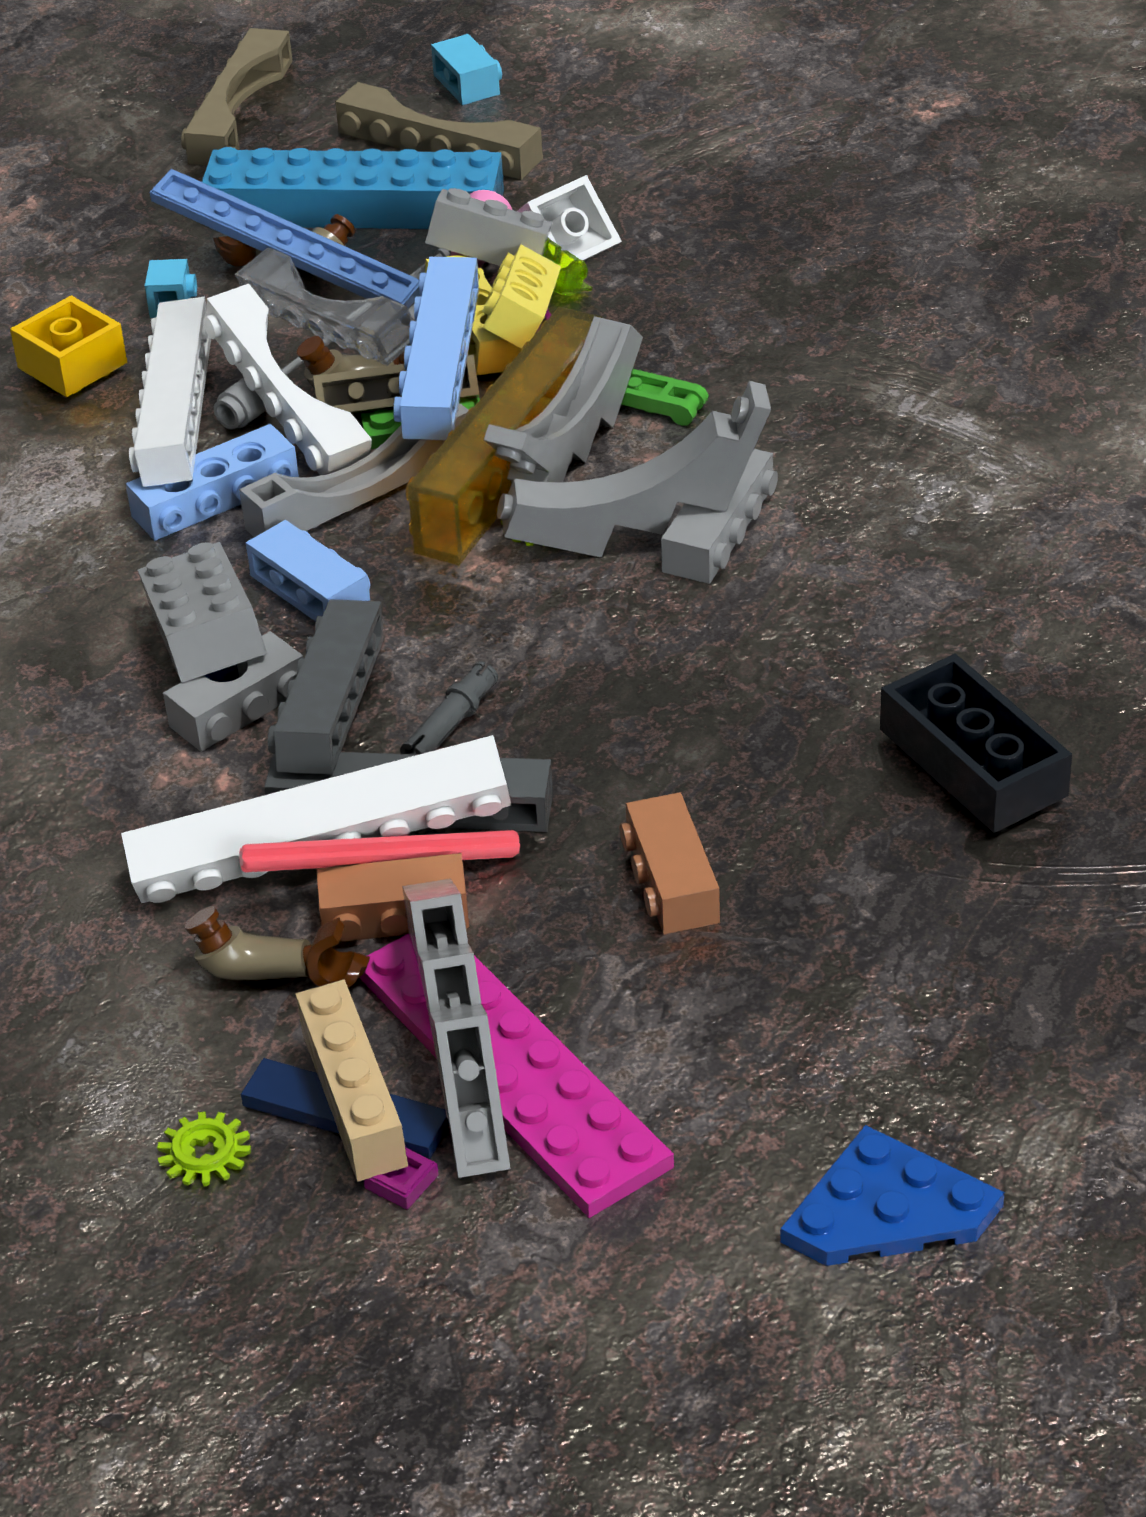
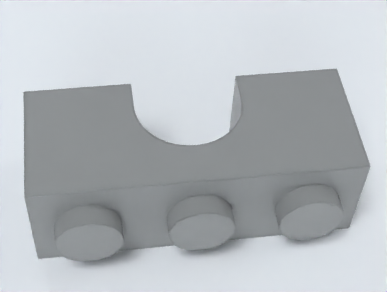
(213, 710)

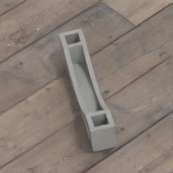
(320, 498)

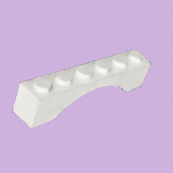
(324, 434)

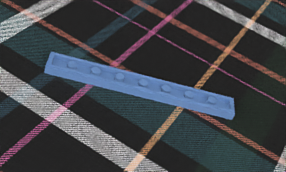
(263, 230)

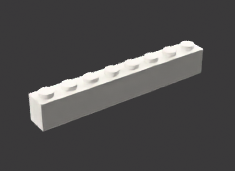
(171, 394)
(366, 803)

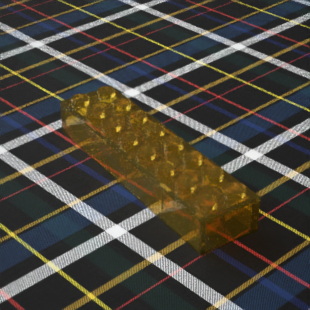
(462, 482)

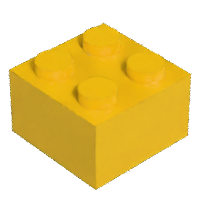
(69, 346)

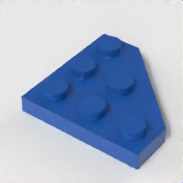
(888, 1202)

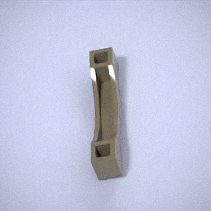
(258, 61)
(378, 117)

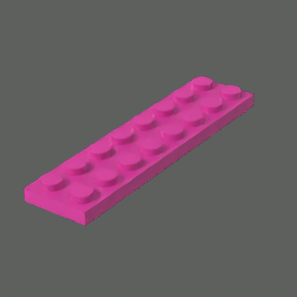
(546, 1093)

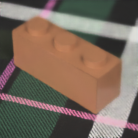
(670, 863)
(371, 894)

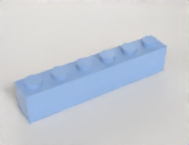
(438, 348)

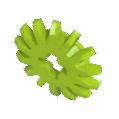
(200, 1132)

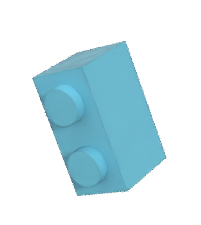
(466, 69)

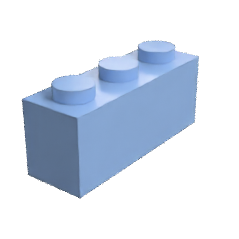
(304, 570)

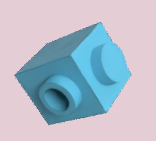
(168, 282)

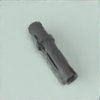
(459, 702)

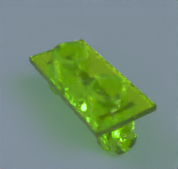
(572, 270)

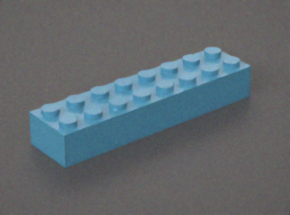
(363, 186)

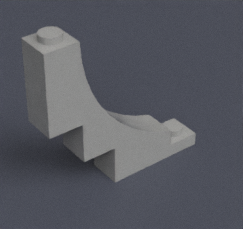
(695, 471)
(457, 1027)

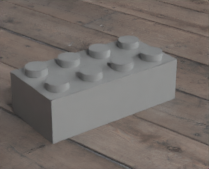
(201, 611)

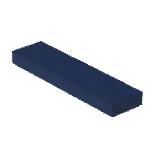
(301, 1098)

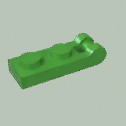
(665, 396)

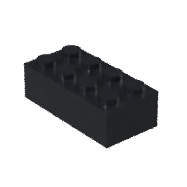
(975, 742)

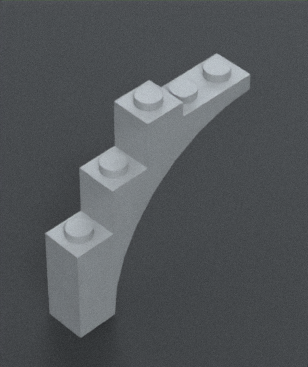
(570, 421)

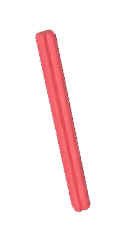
(376, 849)

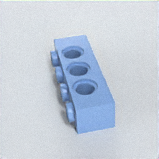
(215, 482)

